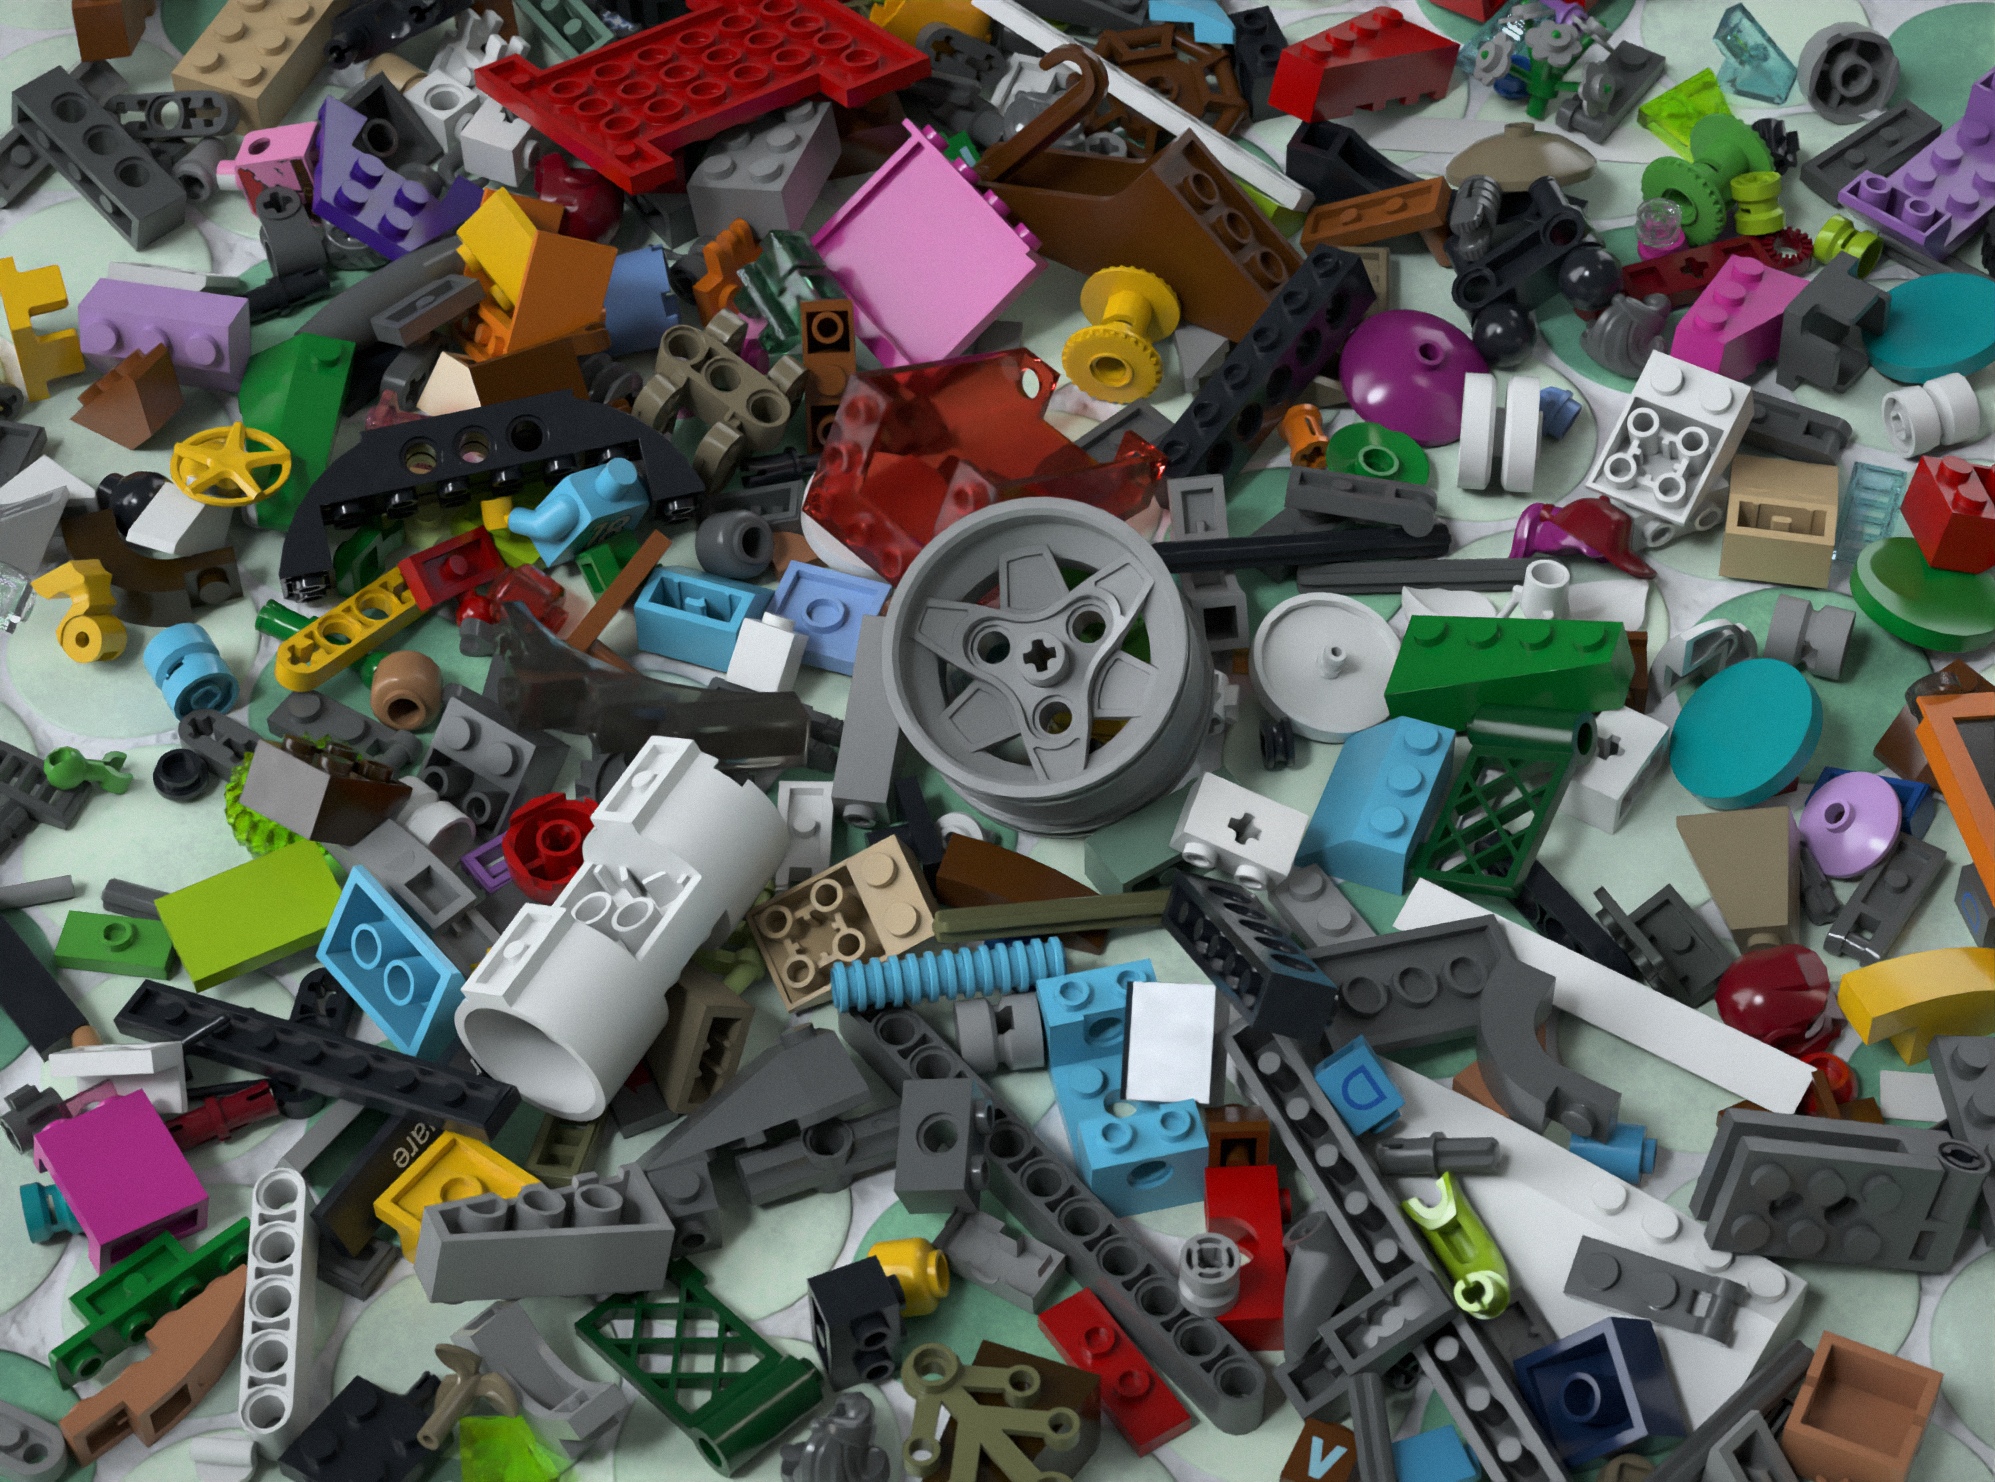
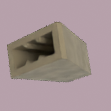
(1749, 871)
(701, 1039)

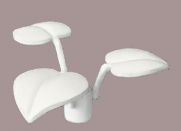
(1541, 597)

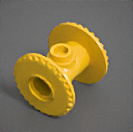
(1117, 353)

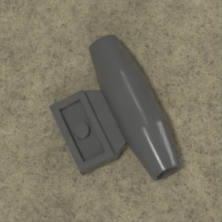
(401, 300)

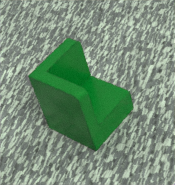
(606, 559)

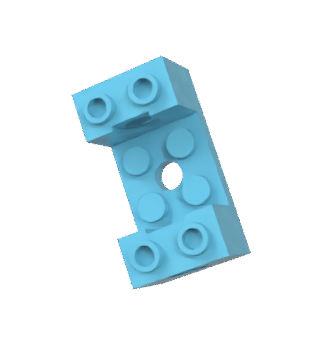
(1129, 1161)

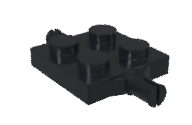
(367, 1437)

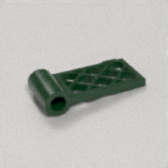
(1524, 743)
(754, 1403)

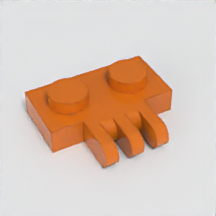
(723, 259)

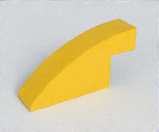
(1922, 997)

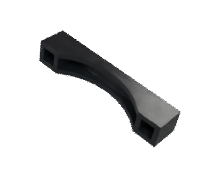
(1342, 165)

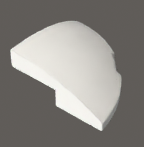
(1700, 651)

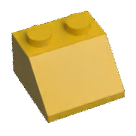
(499, 243)

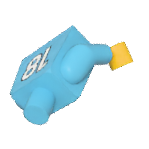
(576, 512)

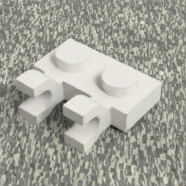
(461, 50)

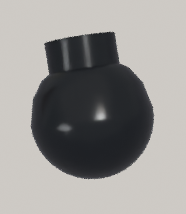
(129, 495)

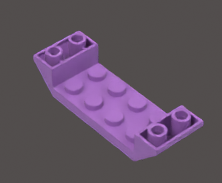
(1942, 190)

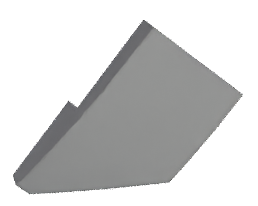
(1198, 353)

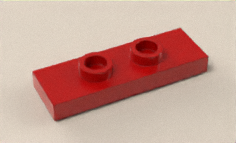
(1130, 1388)

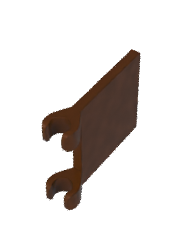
(542, 370)

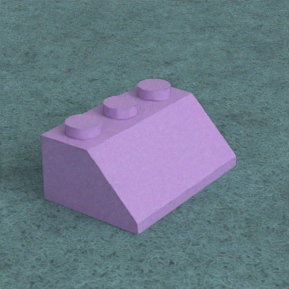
(200, 329)

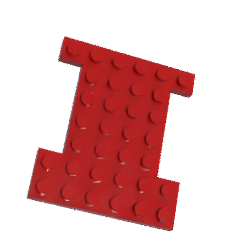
(698, 76)

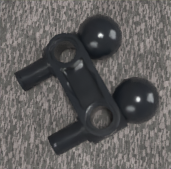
(378, 25)
(1547, 258)

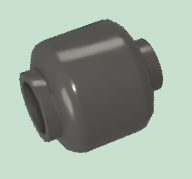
(734, 544)

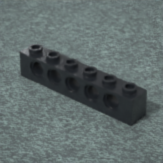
(1268, 369)
(1250, 958)

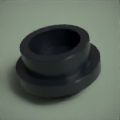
(180, 775)

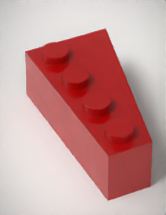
(1362, 67)

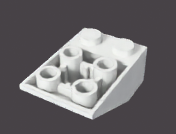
(1673, 438)

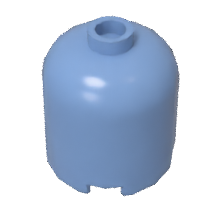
(638, 302)

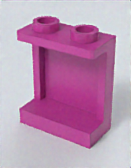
(122, 1177)

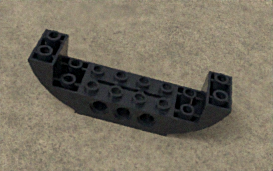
(569, 438)

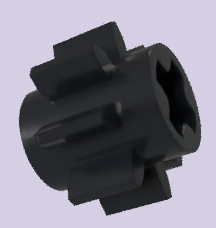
(1781, 144)

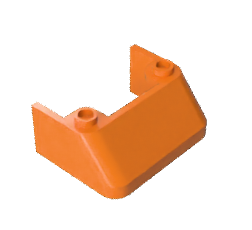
(557, 295)

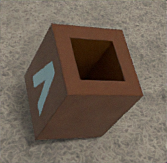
(1323, 1455)

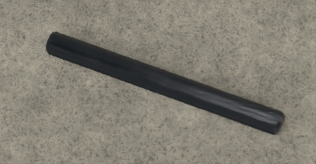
(1300, 548)

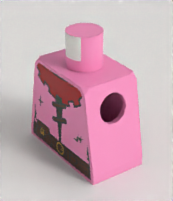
(272, 159)

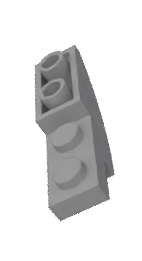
(423, 890)

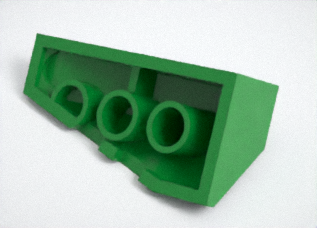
(300, 399)

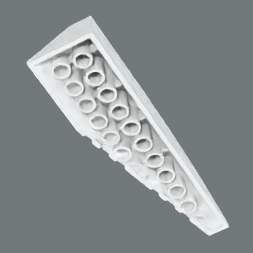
(1550, 1198)

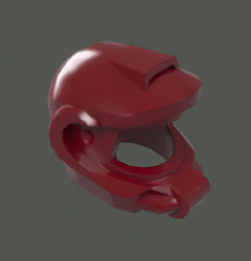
(589, 199)
(1777, 995)

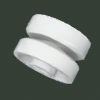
(1499, 432)

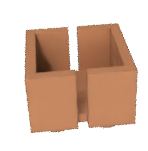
(1861, 1412)

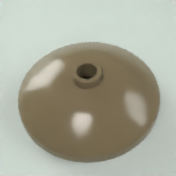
(1522, 157)

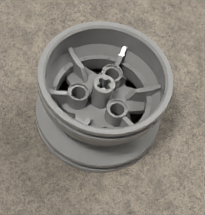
(1048, 666)

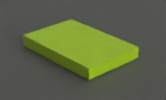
(251, 914)

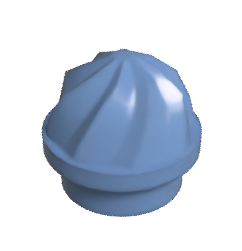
(1558, 411)

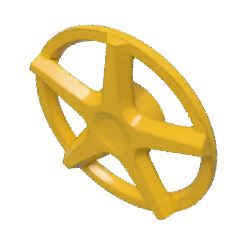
(231, 466)

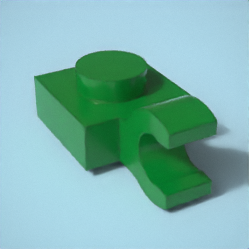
(362, 556)

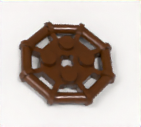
(1163, 70)

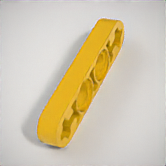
(350, 621)

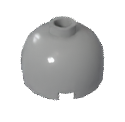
(1847, 71)

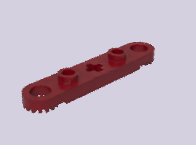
(1668, 275)

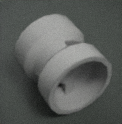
(1209, 1274)

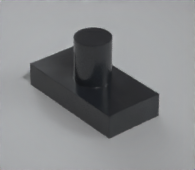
(913, 829)

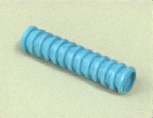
(945, 974)

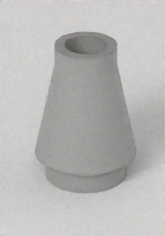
(199, 169)

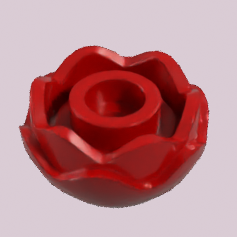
(1838, 1075)

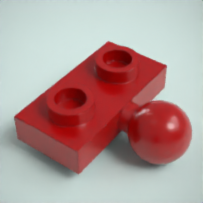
(454, 571)

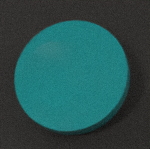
(1936, 328)
(1746, 733)

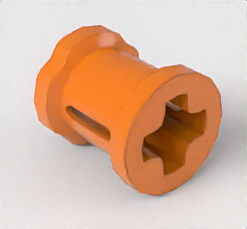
(1304, 437)

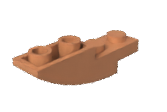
(153, 1395)

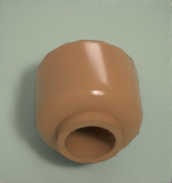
(406, 690)

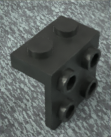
(1667, 945)

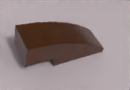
(988, 874)

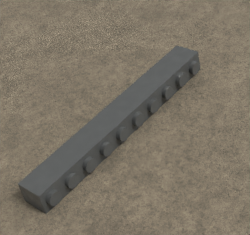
(1386, 1243)

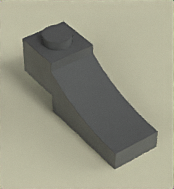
(1364, 1340)

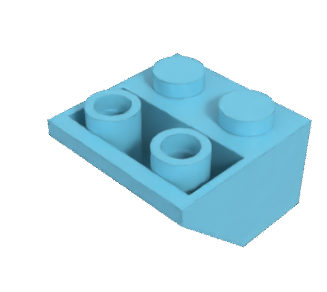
(696, 614)

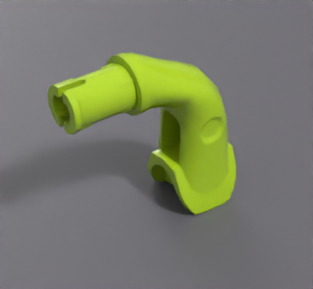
(1464, 1249)

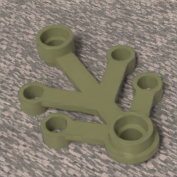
(979, 1424)

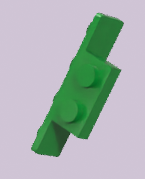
(137, 1294)

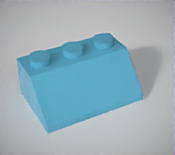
(1379, 803)
(392, 968)

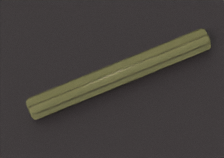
(1049, 916)

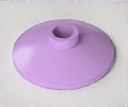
(1864, 832)

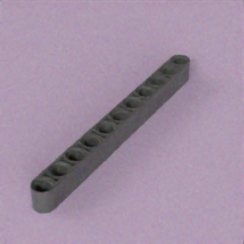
(1071, 1211)

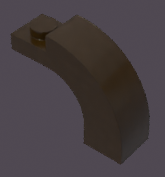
(148, 588)

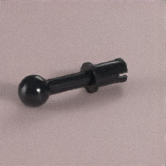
(778, 468)

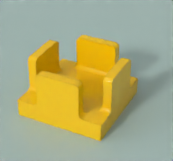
(45, 355)
(446, 1172)

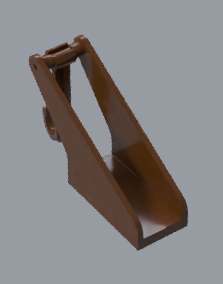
(1159, 213)

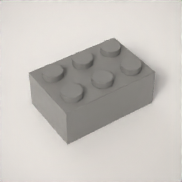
(766, 170)

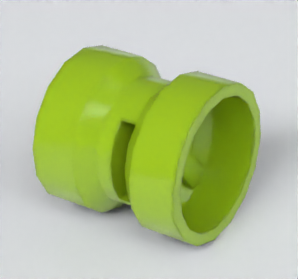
(1758, 203)
(1840, 235)

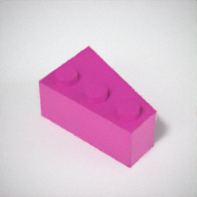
(1737, 319)

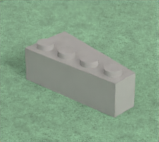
(547, 1241)

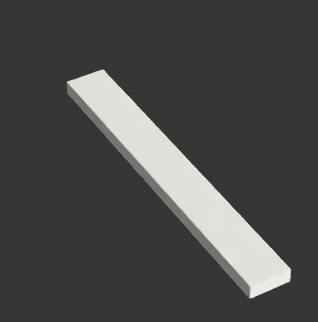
(1157, 107)

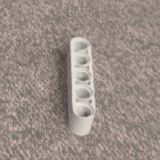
(272, 1288)

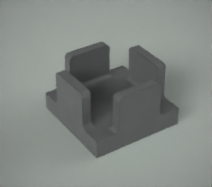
(1821, 319)

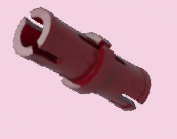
(222, 1117)

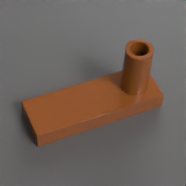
(1384, 215)
(586, 633)

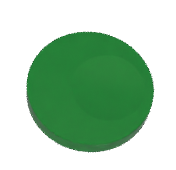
(1922, 602)

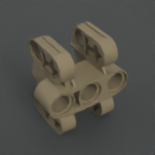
(741, 420)

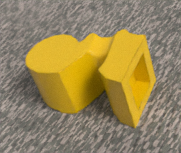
(88, 628)

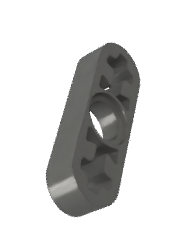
(188, 124)

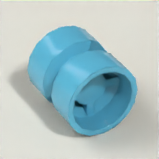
(190, 670)

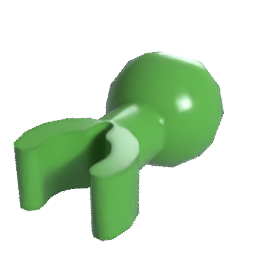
(69, 768)

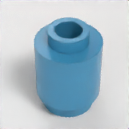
(1624, 1155)

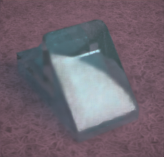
(1753, 61)

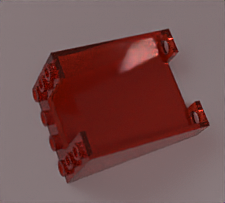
(948, 439)

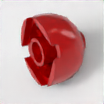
(547, 844)

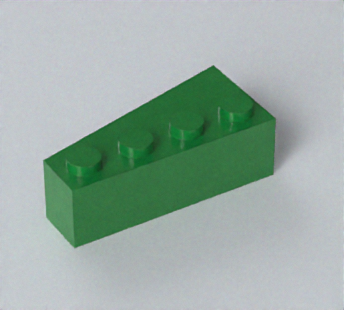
(1462, 662)

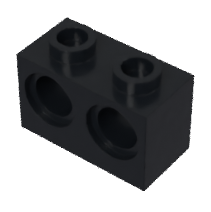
(1256, 59)

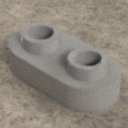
(26, 1438)

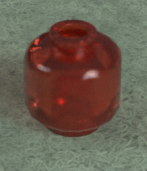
(536, 589)

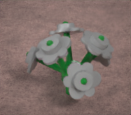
(1551, 55)

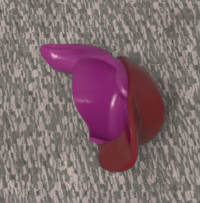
(1580, 527)

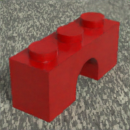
(1250, 1212)

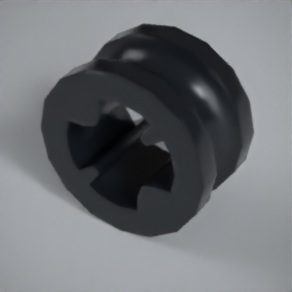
(1276, 743)

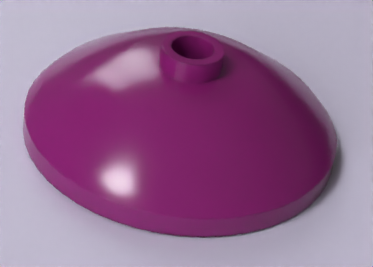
(1396, 386)

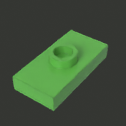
(115, 945)

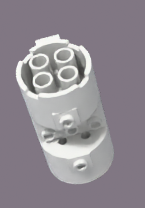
(582, 983)

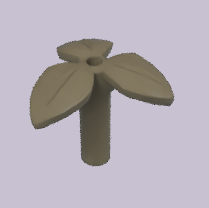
(462, 1393)

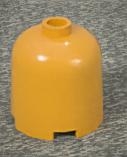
(908, 17)

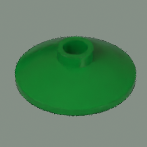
(1377, 453)

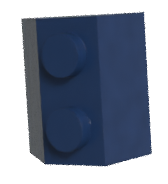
(1602, 1393)

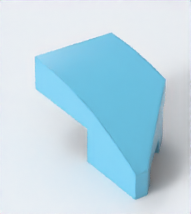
(1209, 19)

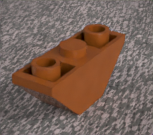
(831, 357)
(132, 398)

